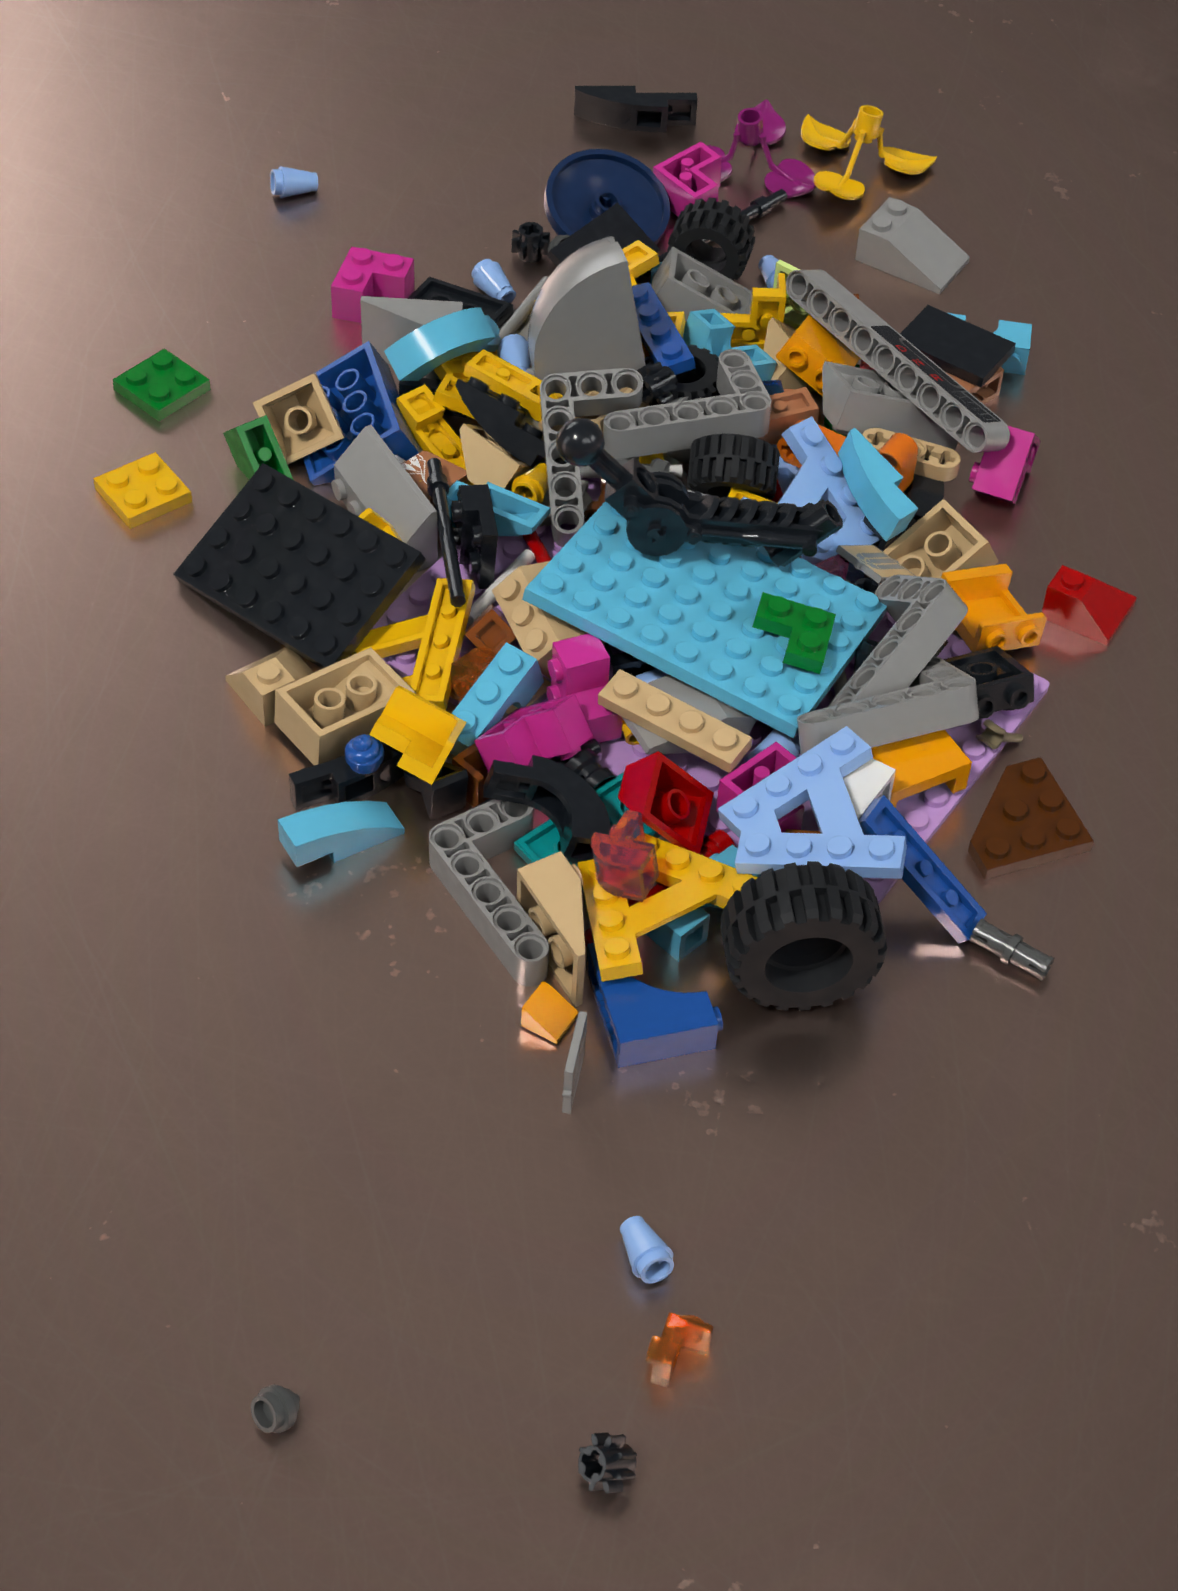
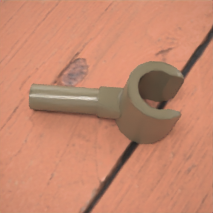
(995, 735)

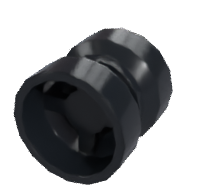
(587, 766)

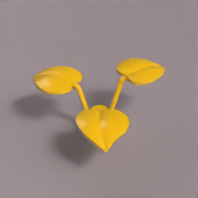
(866, 128)

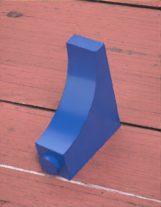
(652, 1022)

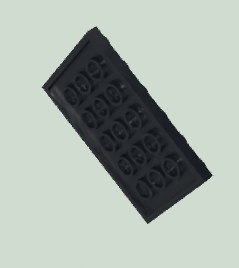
(299, 567)

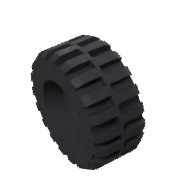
(803, 936)

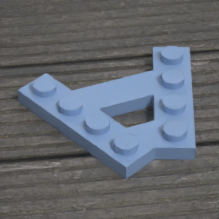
(823, 477)
(816, 778)

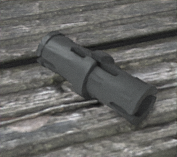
(1011, 949)

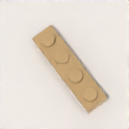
(675, 721)

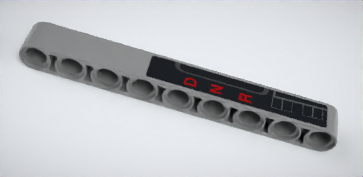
(898, 361)

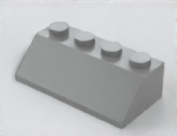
(866, 400)
(375, 479)

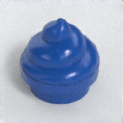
(364, 754)

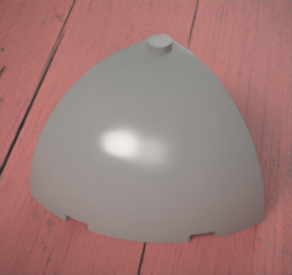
(586, 315)

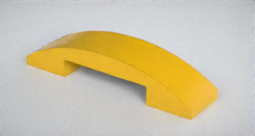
(429, 427)

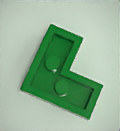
(804, 625)

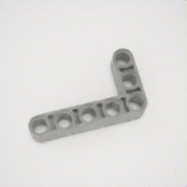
(571, 405)
(669, 427)
(924, 616)
(934, 702)
(460, 862)

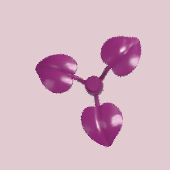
(767, 127)

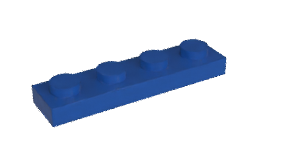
(659, 332)
(926, 872)

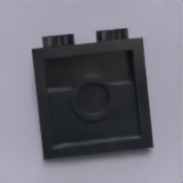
(476, 532)
(999, 680)

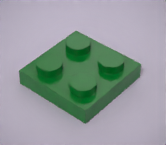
(161, 384)

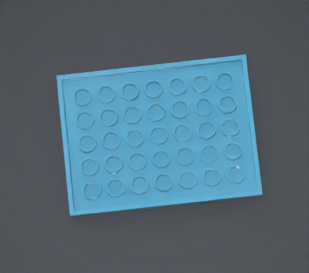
(697, 614)

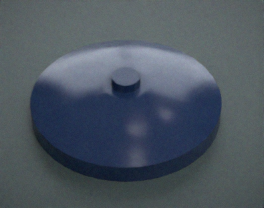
(596, 180)

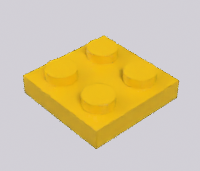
(142, 490)

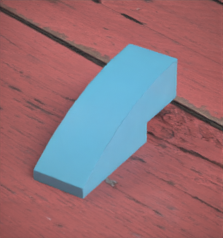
(875, 486)
(512, 512)
(337, 830)

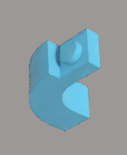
(441, 341)

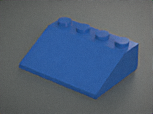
(360, 396)

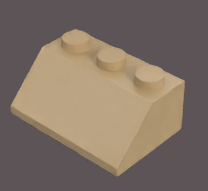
(531, 625)

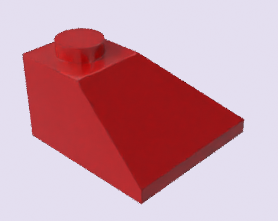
(1086, 605)
(668, 800)

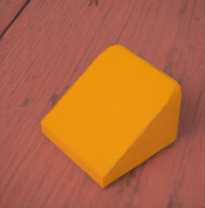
(548, 1013)

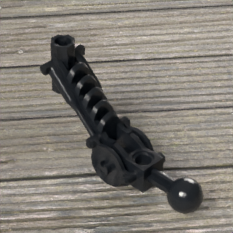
(666, 515)

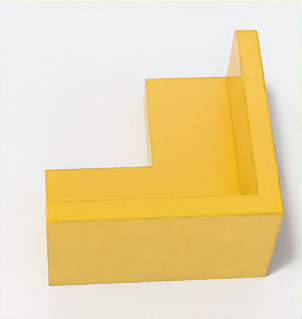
(765, 304)
(419, 732)

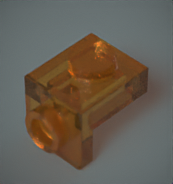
(468, 669)
(679, 1332)

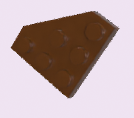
(1027, 823)

